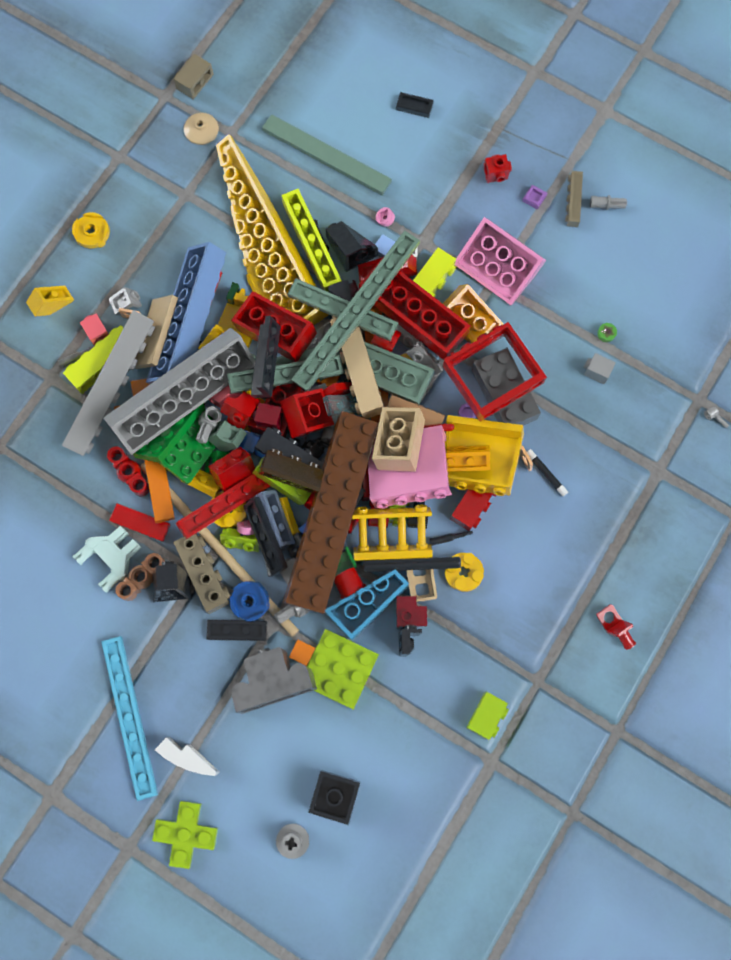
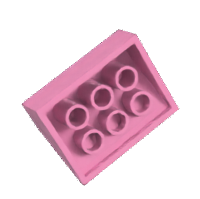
(499, 261)

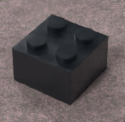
(334, 797)

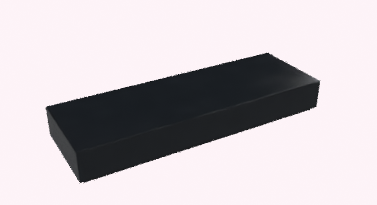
(236, 630)

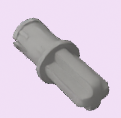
(607, 202)

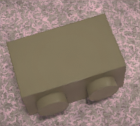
(193, 76)

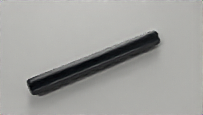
(412, 564)

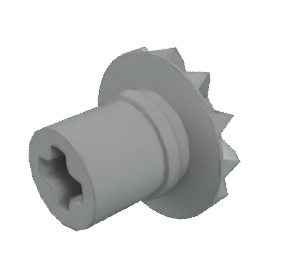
(292, 841)

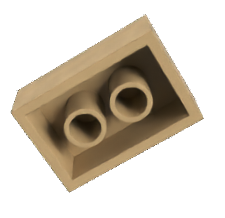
(398, 439)

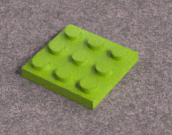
(341, 668)

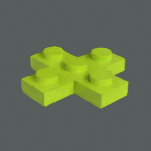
(185, 834)

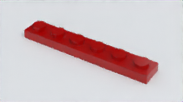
(221, 506)

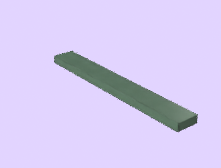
(327, 154)

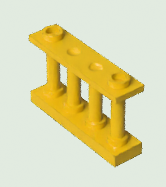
(400, 550)

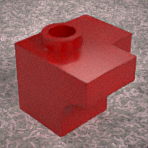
(239, 409)

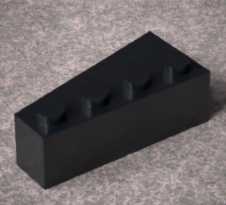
(171, 583)

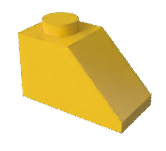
(48, 300)

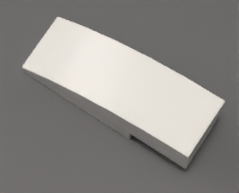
(185, 758)

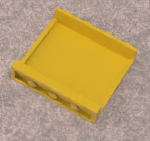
(505, 448)

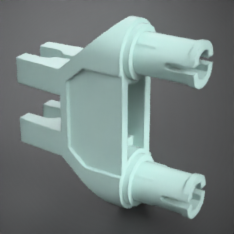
(111, 554)

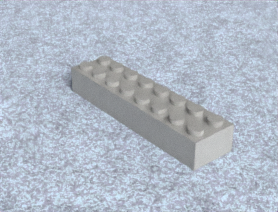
(179, 391)

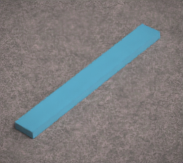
(129, 718)

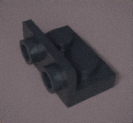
(406, 643)

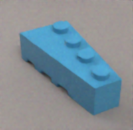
(365, 605)

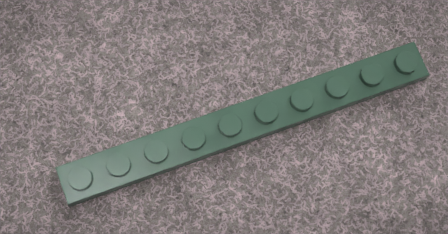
(355, 311)

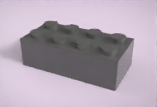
(499, 375)

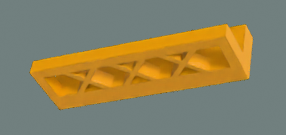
(468, 458)

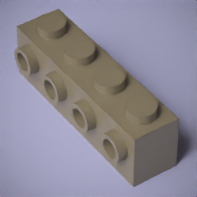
(202, 573)

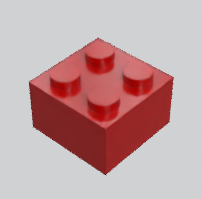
(306, 413)

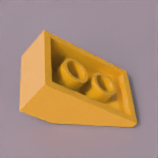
(472, 310)

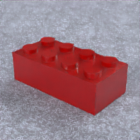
(295, 331)

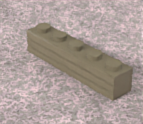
(574, 198)

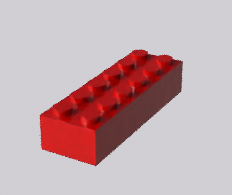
(421, 314)

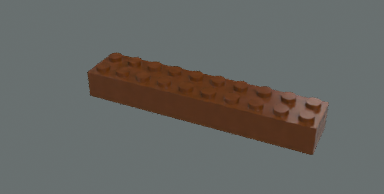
(331, 513)

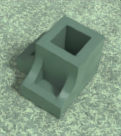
(226, 436)

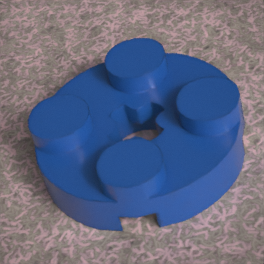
(239, 597)

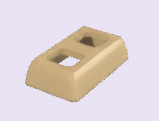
(428, 578)

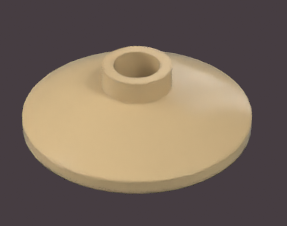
(201, 134)

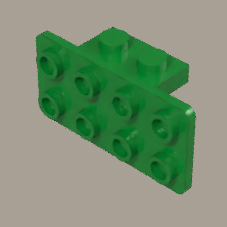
(188, 454)

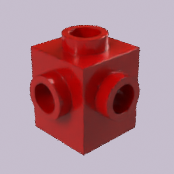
(497, 168)

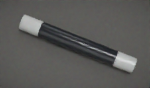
(547, 473)

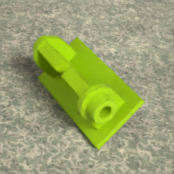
(231, 539)

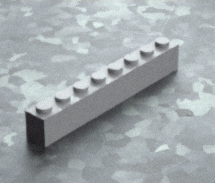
(108, 383)

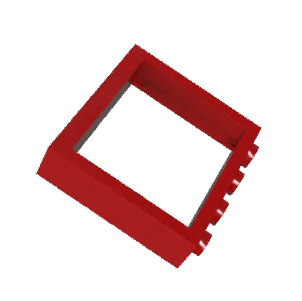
(484, 340)

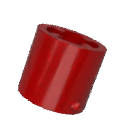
(385, 344)
(348, 583)

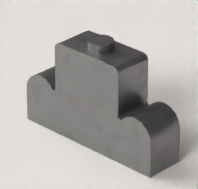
(271, 680)

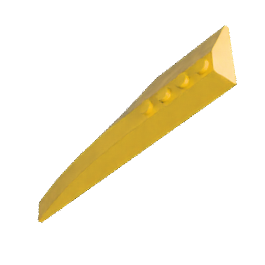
(264, 240)

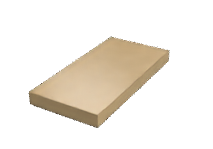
(161, 313)

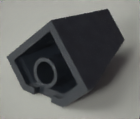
(350, 246)

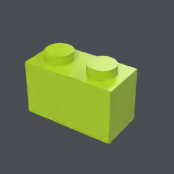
(487, 716)

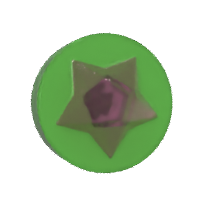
(607, 332)

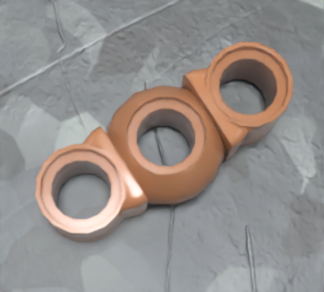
(136, 586)

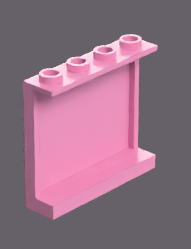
(426, 483)

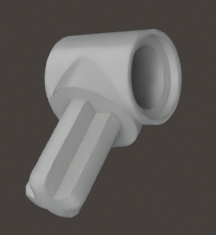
(206, 424)
(288, 612)

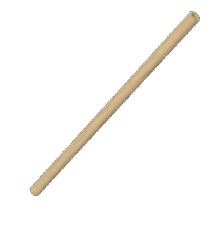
(226, 556)

